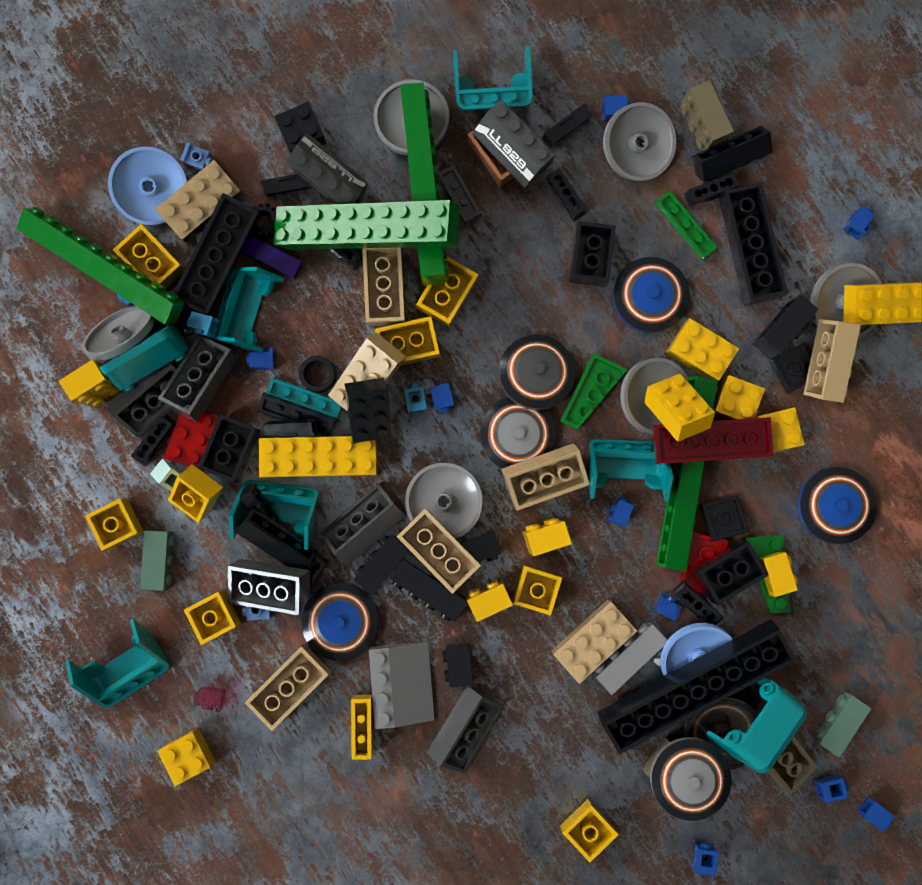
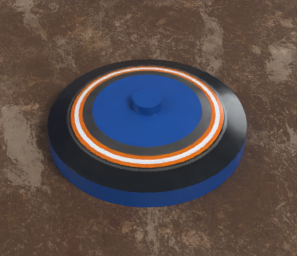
(651, 294)
(837, 505)
(340, 621)

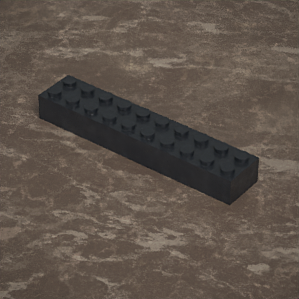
(696, 686)

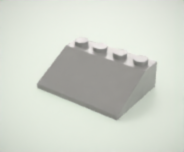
(401, 684)

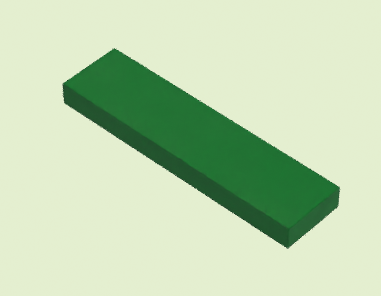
(686, 225)

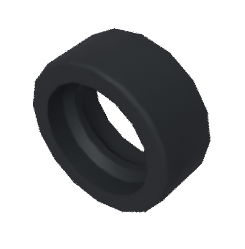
(303, 374)

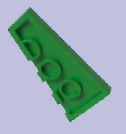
(593, 386)
(764, 546)

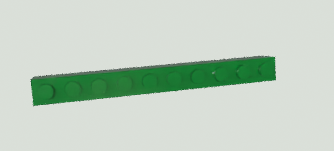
(100, 265)
(683, 499)

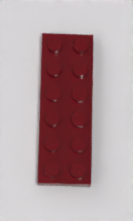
(722, 441)

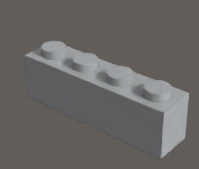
(630, 657)

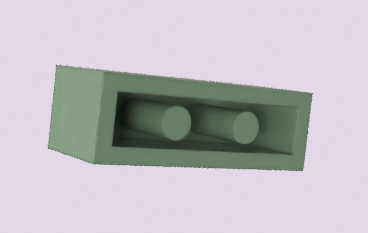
(157, 560)
(841, 724)

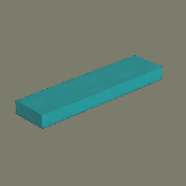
(304, 397)

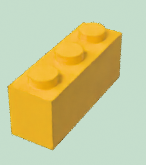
(361, 727)

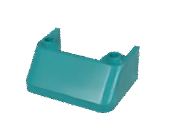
(516, 96)
(240, 305)
(145, 357)
(627, 461)
(290, 502)
(123, 675)
(769, 732)

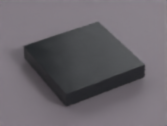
(792, 367)
(724, 518)

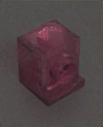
(210, 698)

